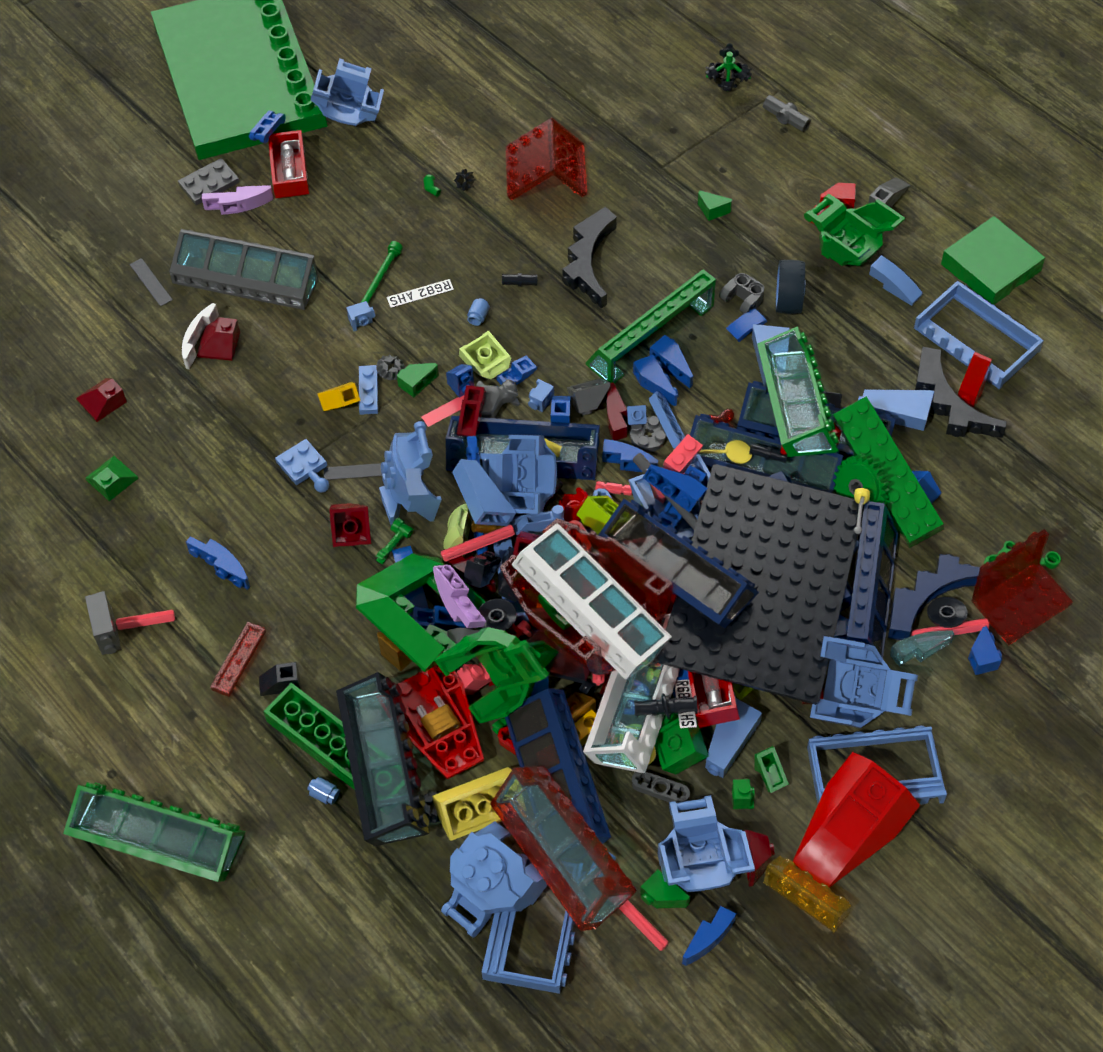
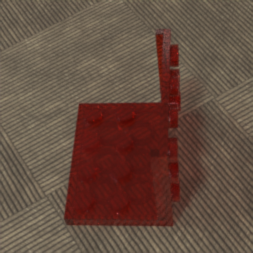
(544, 153)
(1018, 591)

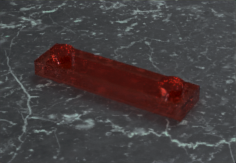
(238, 659)

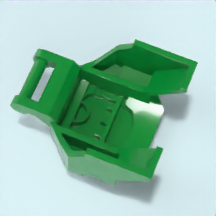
(852, 234)
(508, 663)

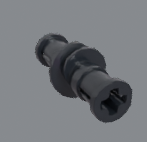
(665, 706)

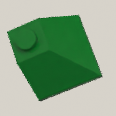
(111, 478)

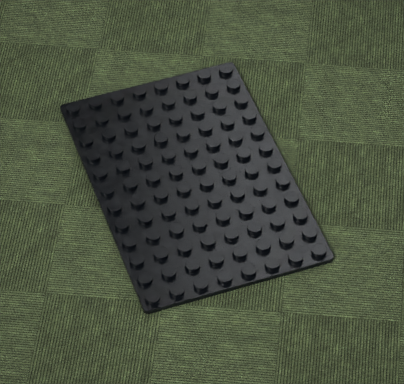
(799, 557)

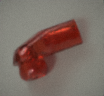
(726, 416)

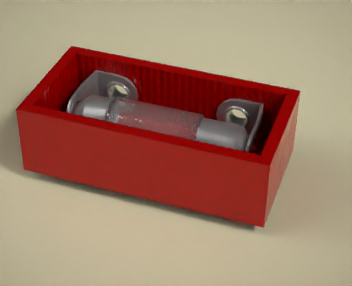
(288, 164)
(714, 700)

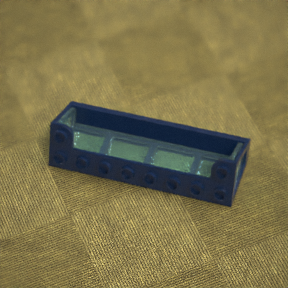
(578, 443)

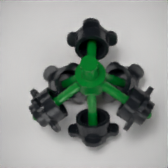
(738, 70)

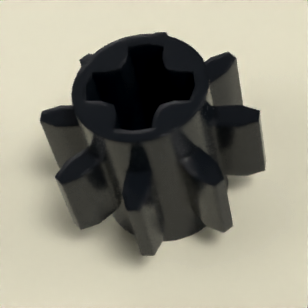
(467, 176)

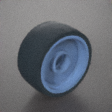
(790, 286)

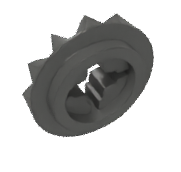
(382, 367)

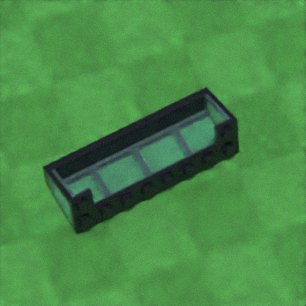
(382, 761)

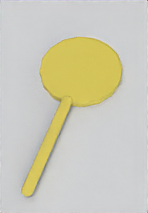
(735, 450)

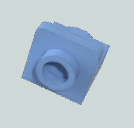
(636, 415)

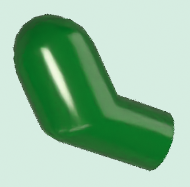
(429, 185)

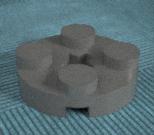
(647, 443)

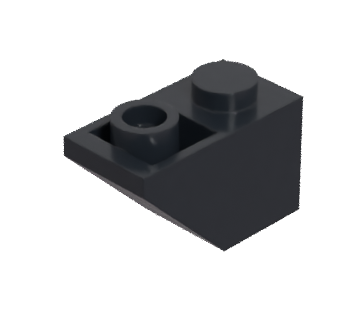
(481, 569)
(279, 678)

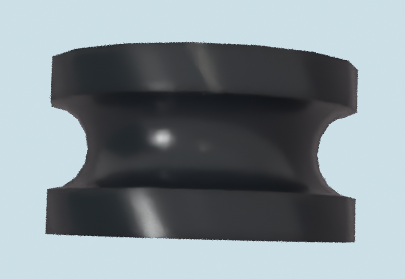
(588, 688)

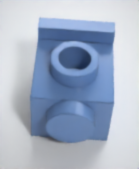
(360, 315)
(541, 395)

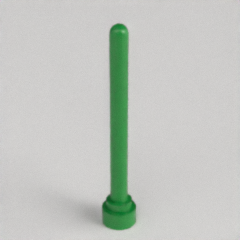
(394, 250)

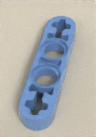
(667, 419)

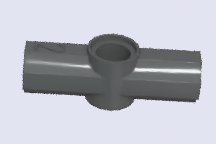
(787, 113)

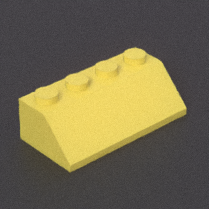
(468, 805)

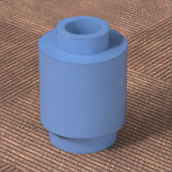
(478, 312)
(323, 791)

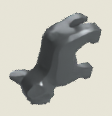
(497, 396)

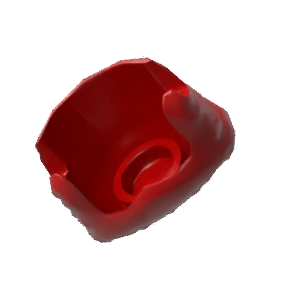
(572, 504)

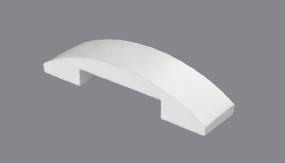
(194, 331)

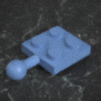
(303, 462)

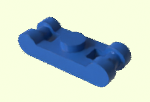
(266, 126)

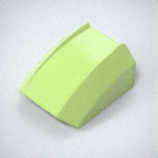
(485, 356)
(458, 527)

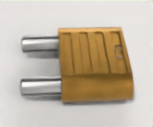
(440, 721)

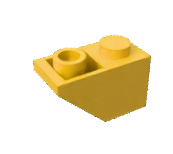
(339, 396)

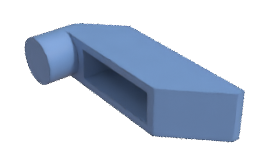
(540, 521)

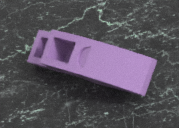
(242, 200)
(454, 596)

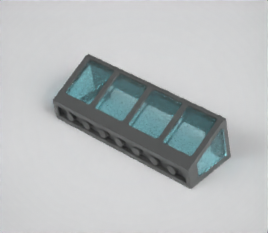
(243, 269)

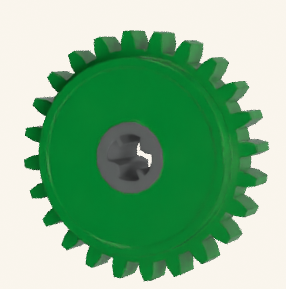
(861, 473)

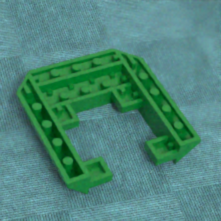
(384, 605)

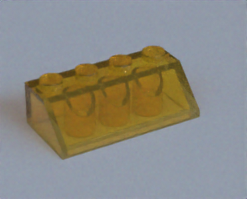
(807, 893)

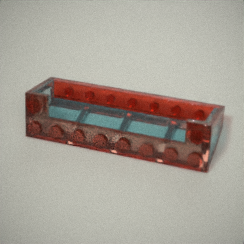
(562, 846)

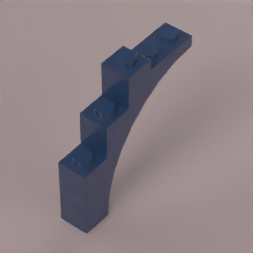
(928, 586)

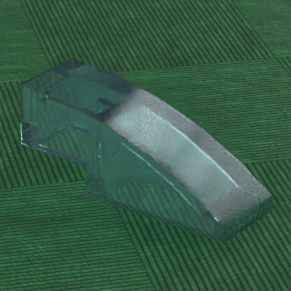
(920, 646)

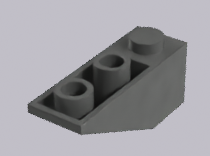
(889, 191)

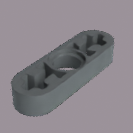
(644, 787)

